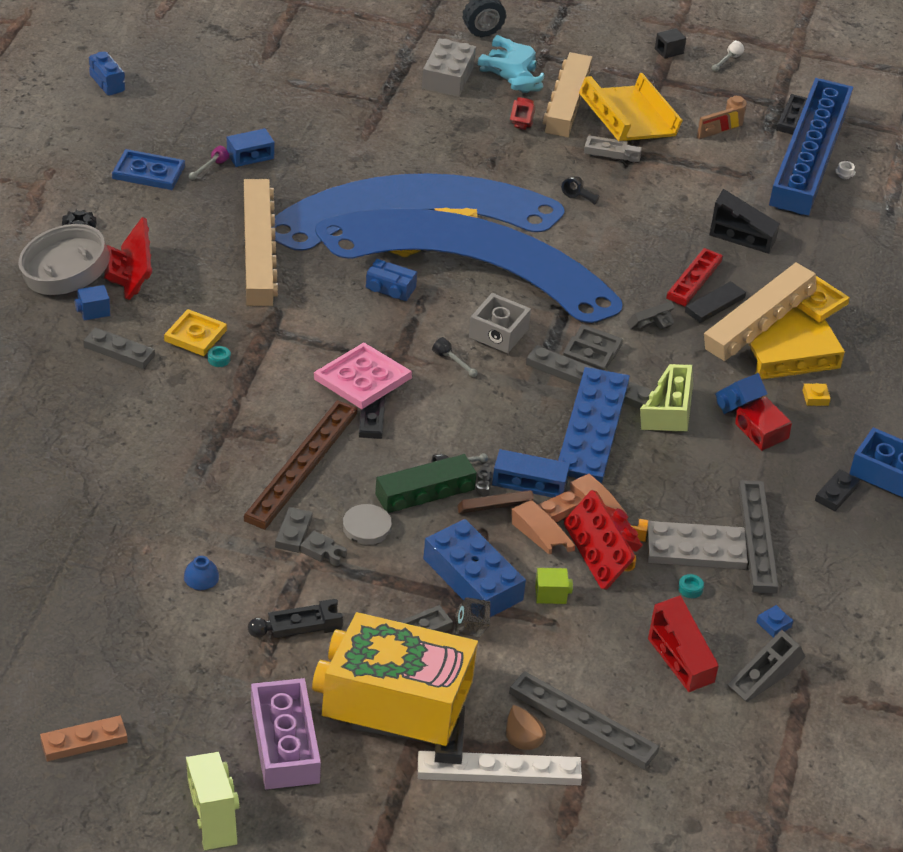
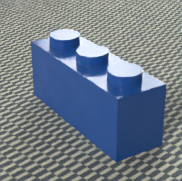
(531, 473)

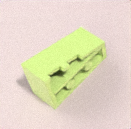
(670, 402)
(214, 798)

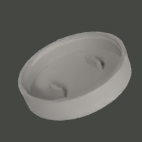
(64, 259)

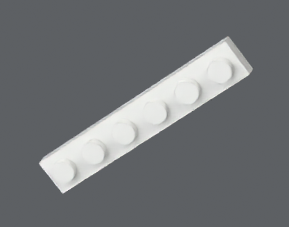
(503, 768)

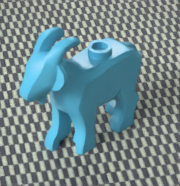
(513, 64)

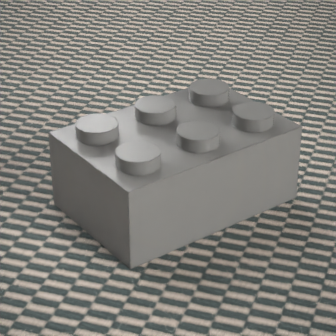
(448, 67)

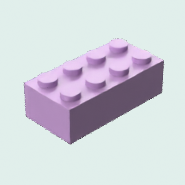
(285, 733)

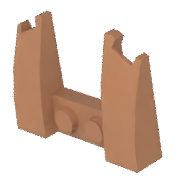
(540, 520)

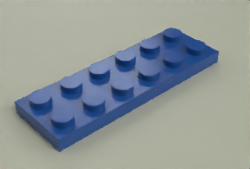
(594, 422)

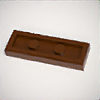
(494, 501)

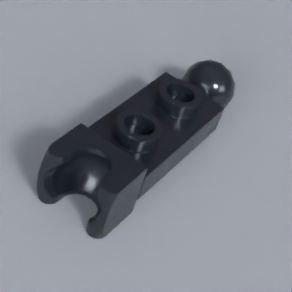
(299, 620)

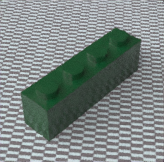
(425, 483)

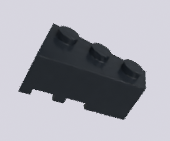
(742, 224)

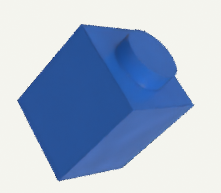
(93, 302)

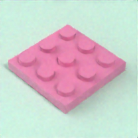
(362, 375)

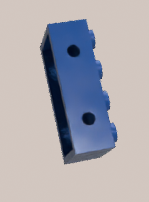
(487, 579)

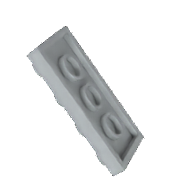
(696, 545)

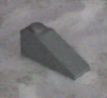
(767, 667)

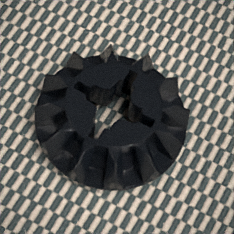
(79, 217)

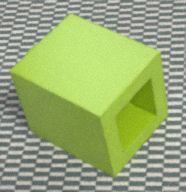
(552, 585)

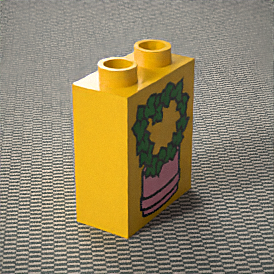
(396, 678)

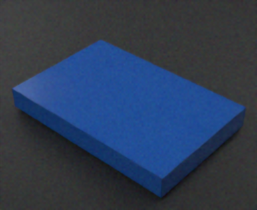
(148, 169)

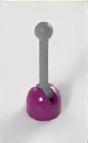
(218, 155)

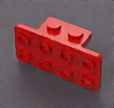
(131, 263)
(602, 538)

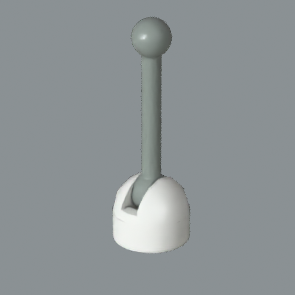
(734, 50)

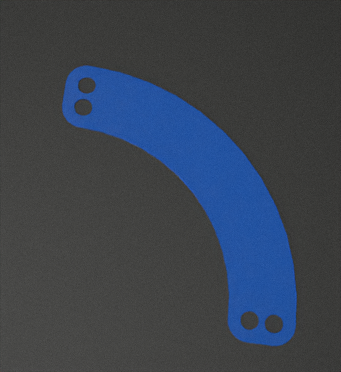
(416, 191)
(476, 238)

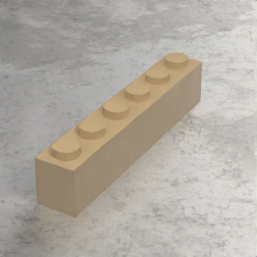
(566, 96)
(760, 311)

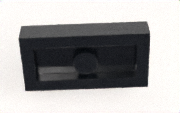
(837, 490)

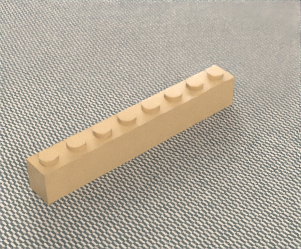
(259, 243)

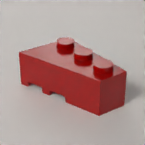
(682, 644)

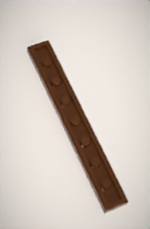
(300, 465)

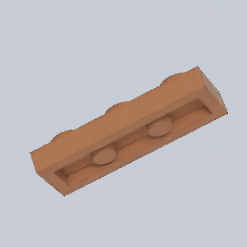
(83, 738)

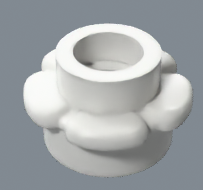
(845, 170)

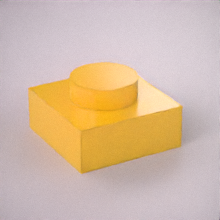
(816, 394)

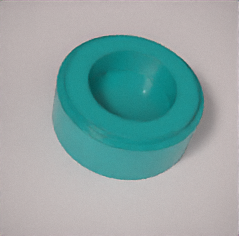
(219, 356)
(691, 586)

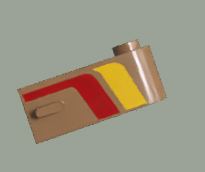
(723, 120)

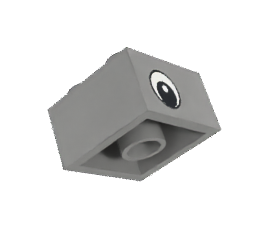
(499, 323)

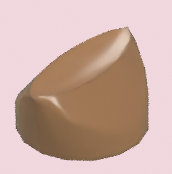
(524, 729)

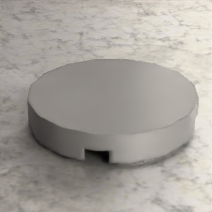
(367, 524)

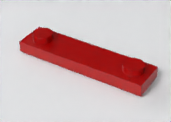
(694, 277)

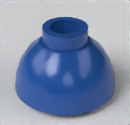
(201, 573)

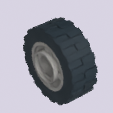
(484, 17)

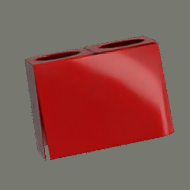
(760, 423)

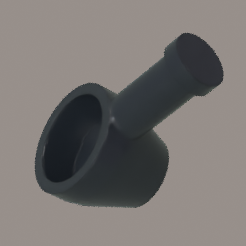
(573, 191)

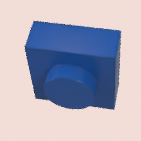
(774, 621)

